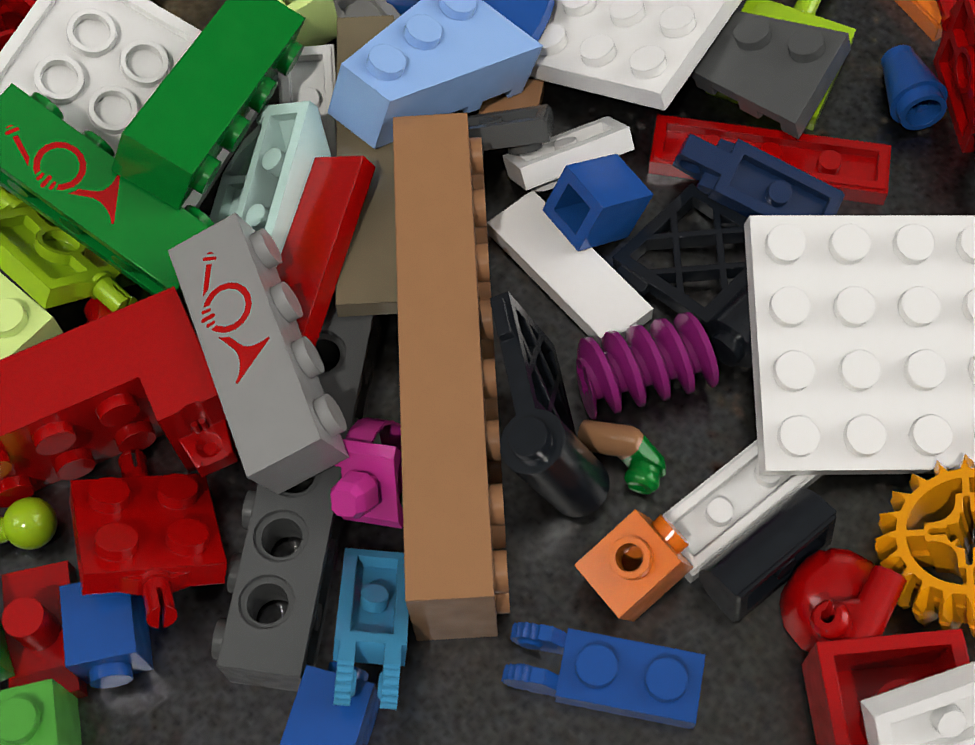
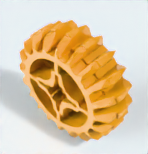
(935, 531)

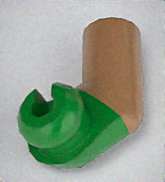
(632, 447)

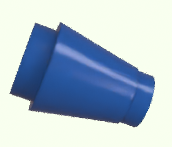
(912, 89)

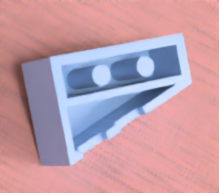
(431, 63)

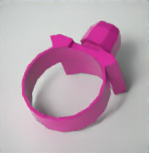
(371, 475)

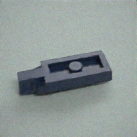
(754, 180)

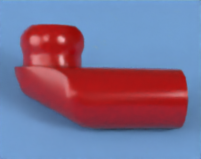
(862, 615)

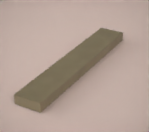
(369, 270)

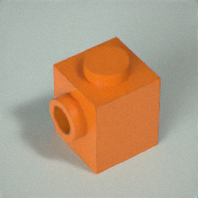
(636, 564)

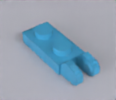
(371, 622)

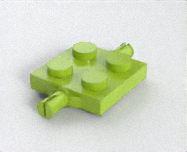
(52, 263)

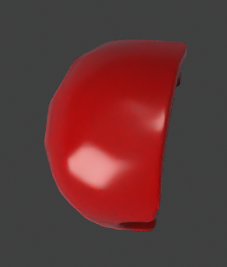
(822, 576)

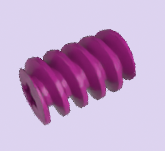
(644, 361)

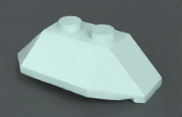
(272, 169)

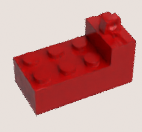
(106, 393)

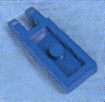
(611, 674)

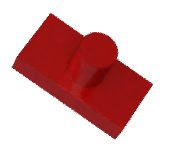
(35, 625)

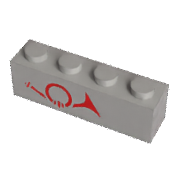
(258, 356)

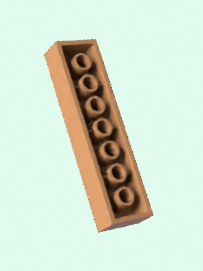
(447, 383)

